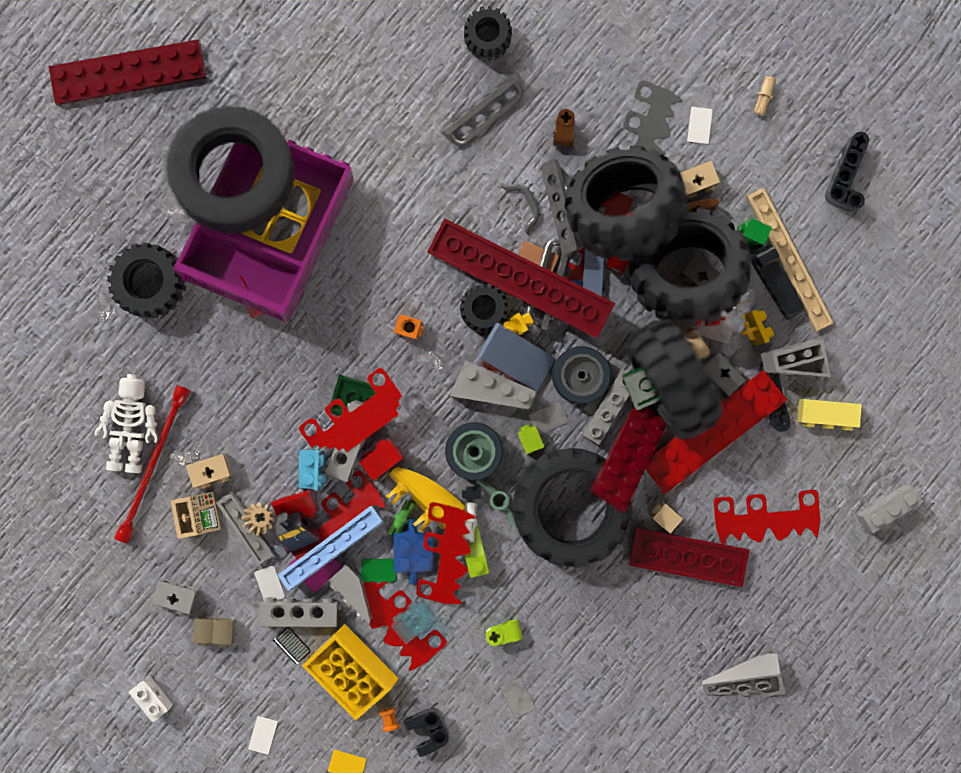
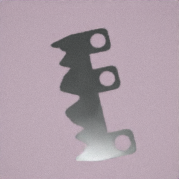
(653, 124)

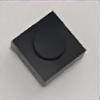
(471, 493)

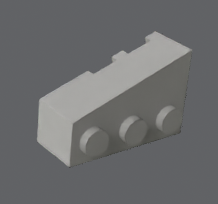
(799, 359)

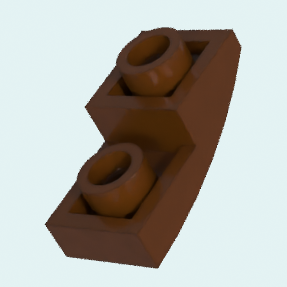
(707, 204)

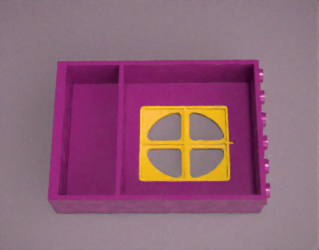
(270, 269)

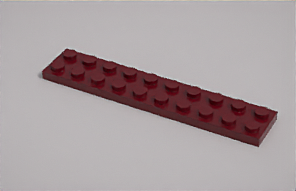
(521, 278)

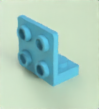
(311, 469)

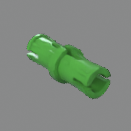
(402, 517)

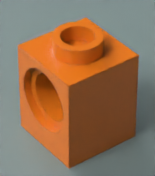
(400, 327)

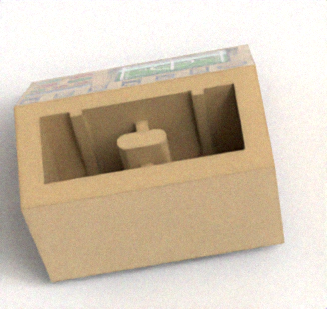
(195, 515)

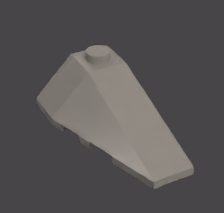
(754, 676)

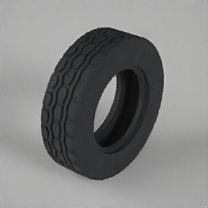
(221, 127)

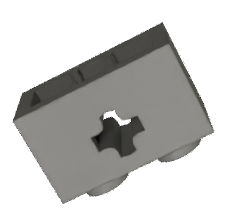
(186, 594)

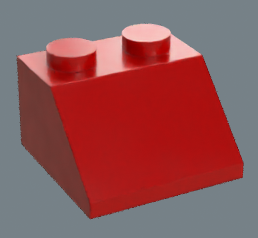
(301, 502)

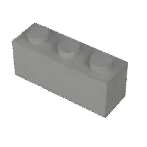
(889, 508)

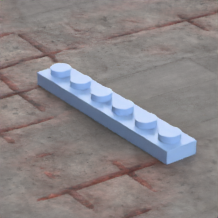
(330, 548)

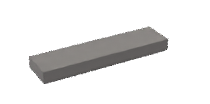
(255, 545)

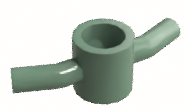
(505, 507)

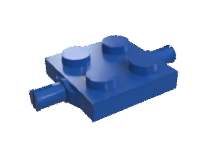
(410, 553)

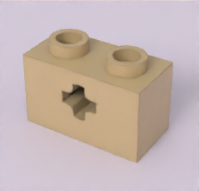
(706, 174)
(198, 471)

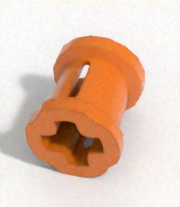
(389, 719)

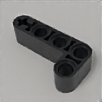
(850, 171)
(776, 282)

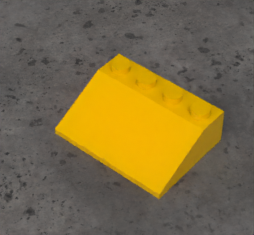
(350, 672)

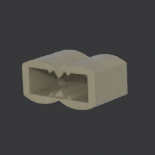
(214, 630)

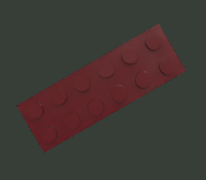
(629, 457)
(688, 557)

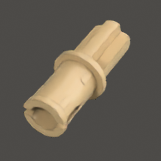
(764, 95)

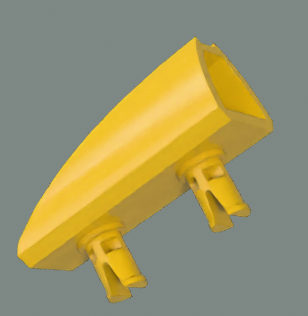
(422, 492)

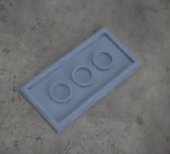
(516, 357)

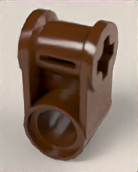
(564, 131)

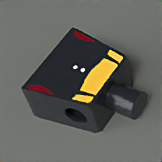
(296, 531)

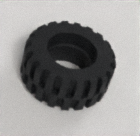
(122, 281)

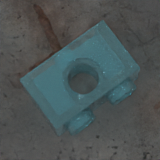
(409, 631)

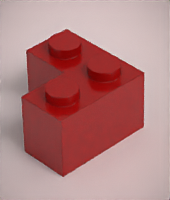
(381, 459)

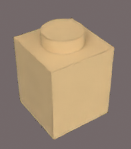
(666, 517)

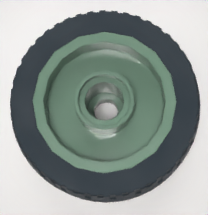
(478, 465)

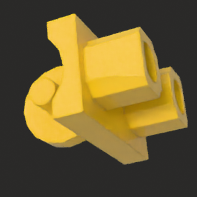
(518, 324)
(755, 328)

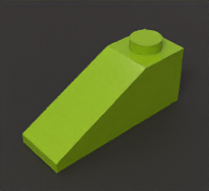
(476, 559)

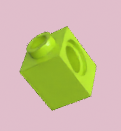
(530, 438)

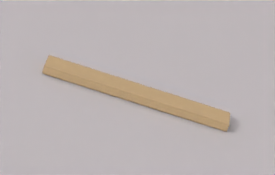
(790, 260)

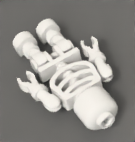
(131, 390)

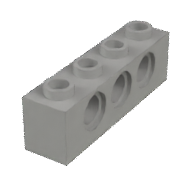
(607, 410)
(335, 466)
(269, 617)

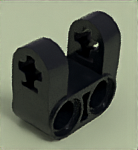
(432, 728)

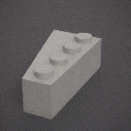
(485, 386)

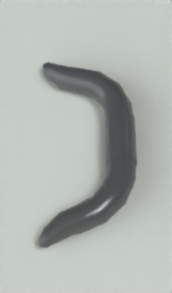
(531, 200)

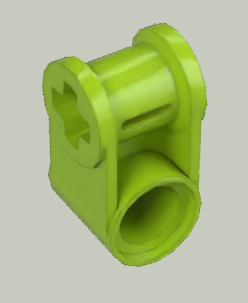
(508, 632)

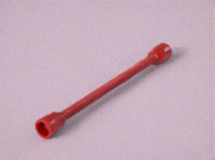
(125, 530)

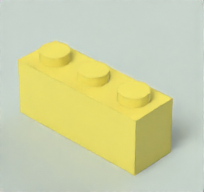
(829, 414)

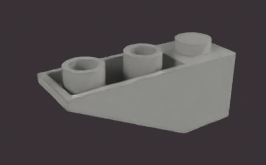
(351, 586)

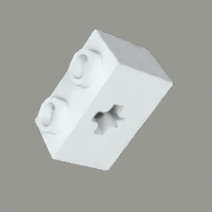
(151, 698)

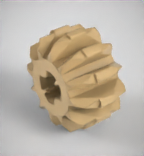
(250, 518)

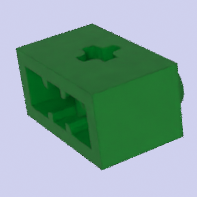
(755, 232)

